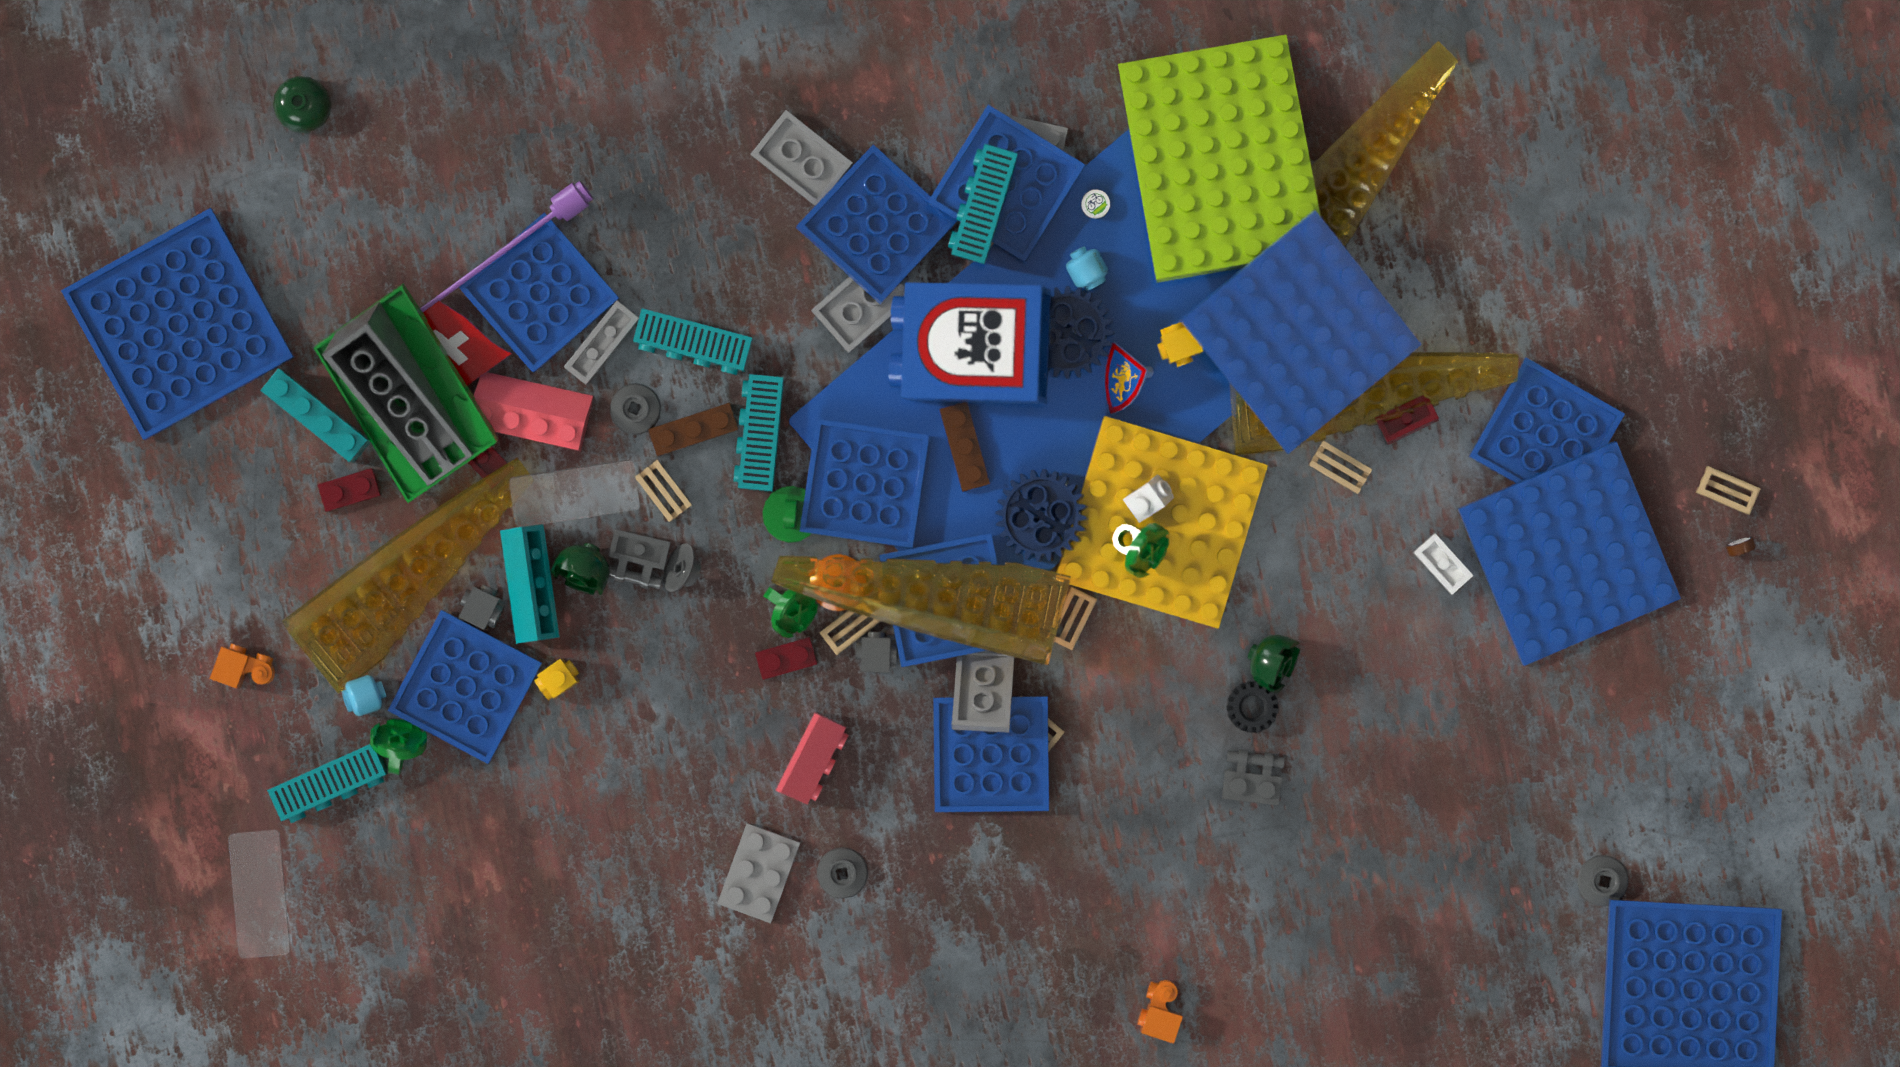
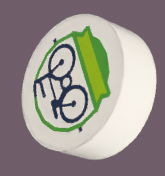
(1095, 204)

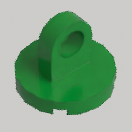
(784, 513)
(1146, 549)
(792, 611)
(398, 742)

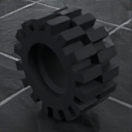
(1256, 724)

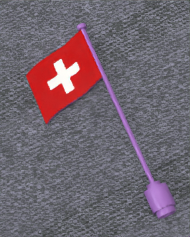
(464, 343)

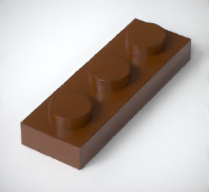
(693, 429)
(964, 446)

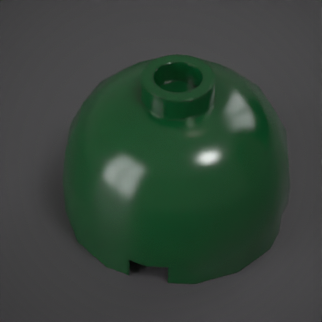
(302, 104)
(582, 568)
(1273, 661)

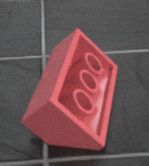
(534, 410)

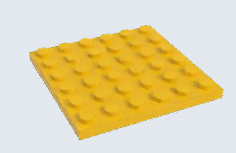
(1204, 521)

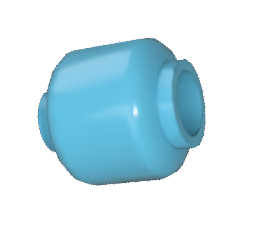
(1087, 268)
(363, 695)

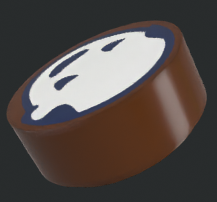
(1740, 546)

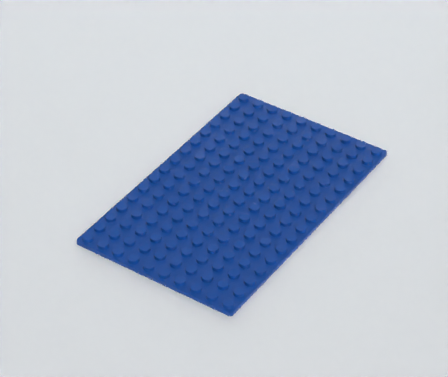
(1062, 434)

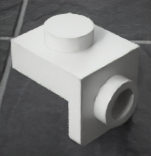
(1149, 498)

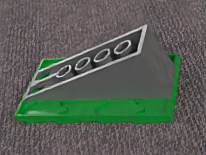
(406, 393)

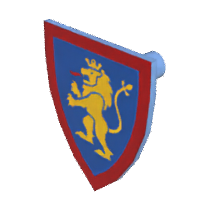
(1123, 378)

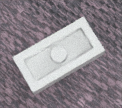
(1443, 563)

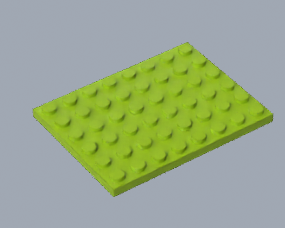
(1217, 154)

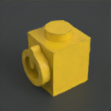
(1178, 345)
(557, 678)

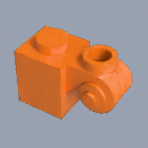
(234, 664)
(1157, 1019)

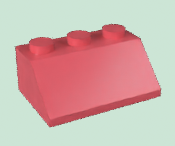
(812, 759)

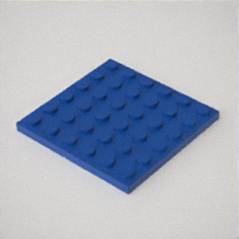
(177, 324)
(1300, 332)
(1569, 553)
(1690, 985)

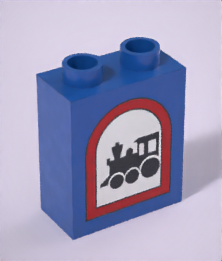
(972, 343)

